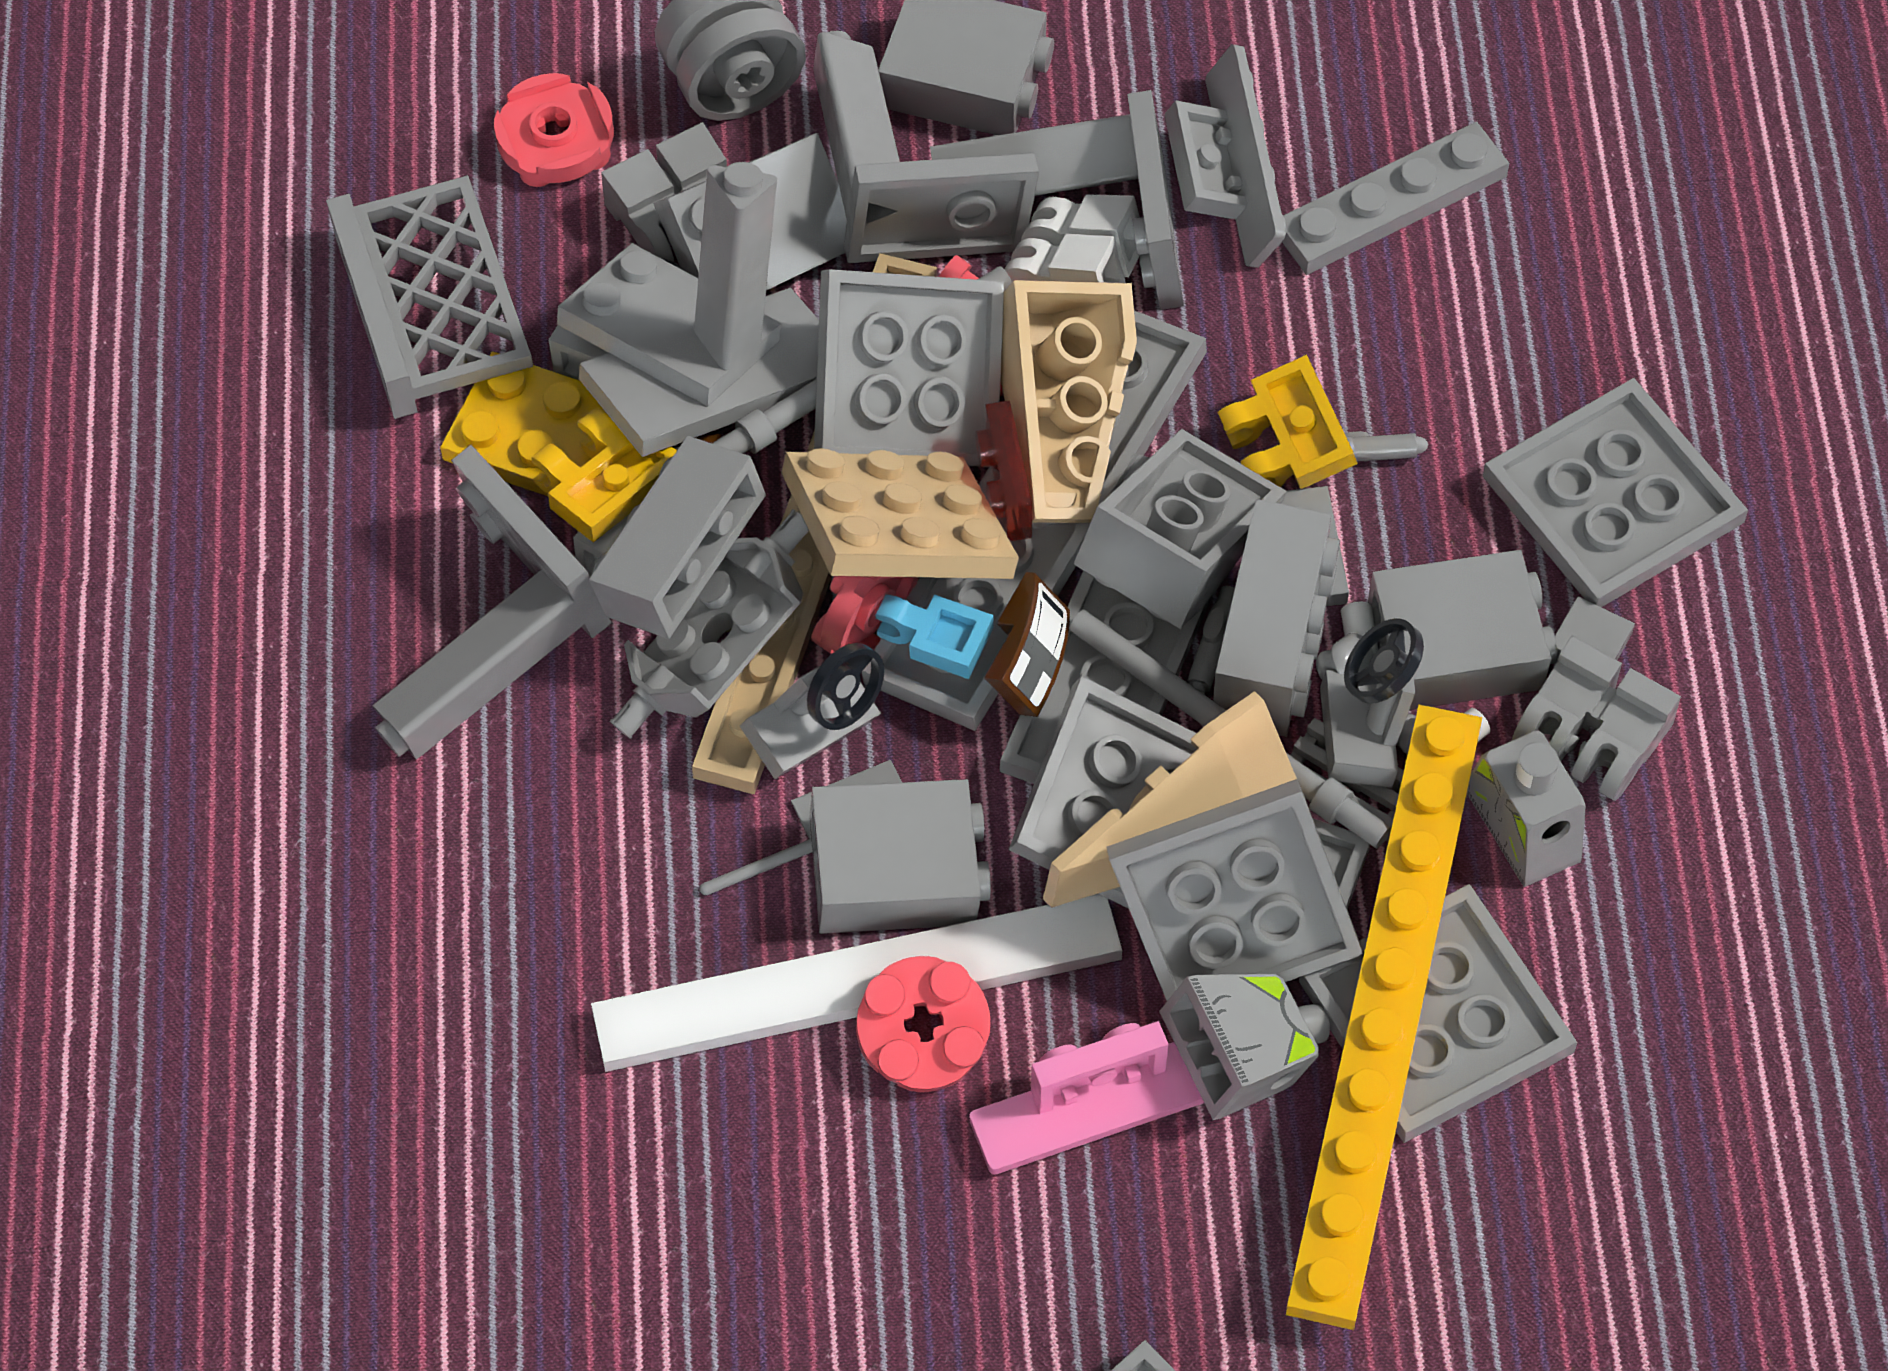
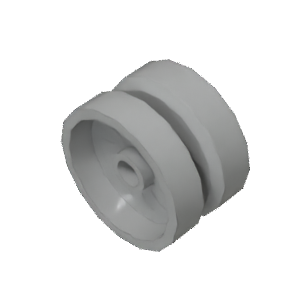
(730, 54)

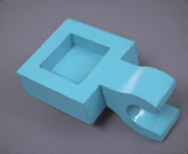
(941, 635)

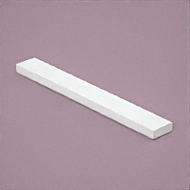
(833, 983)

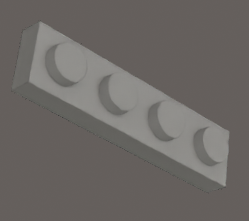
(1393, 197)

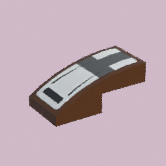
(1034, 647)

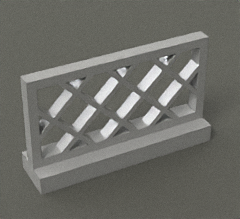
(384, 316)

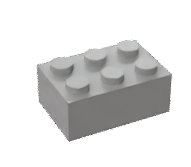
(1278, 610)

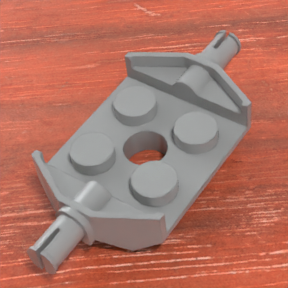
(747, 592)

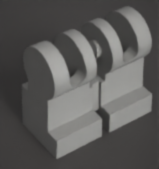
(641, 181)
(1584, 696)

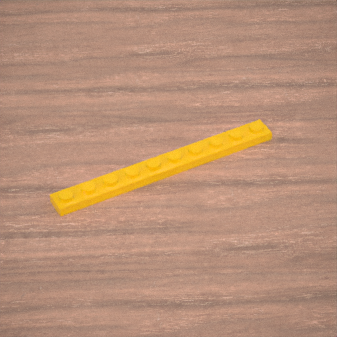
(1384, 1020)

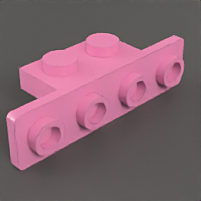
(1086, 1097)

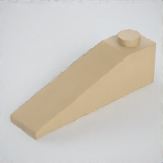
(1065, 382)
(1233, 759)

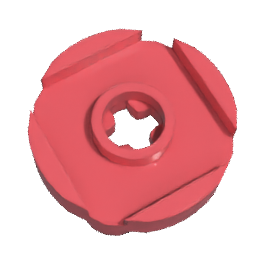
(558, 157)
(854, 609)
(944, 991)

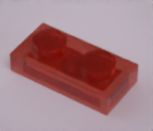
(1009, 491)

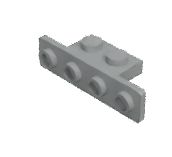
(1225, 157)

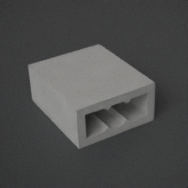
(966, 62)
(1474, 624)
(897, 855)

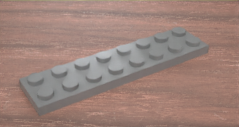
(1153, 383)

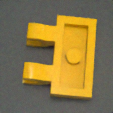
(1303, 421)
(606, 486)

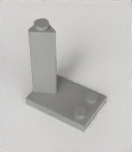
(1098, 155)
(911, 205)
(684, 327)
(508, 636)

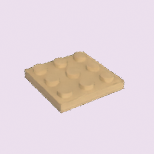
(898, 515)

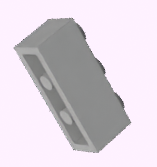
(677, 536)

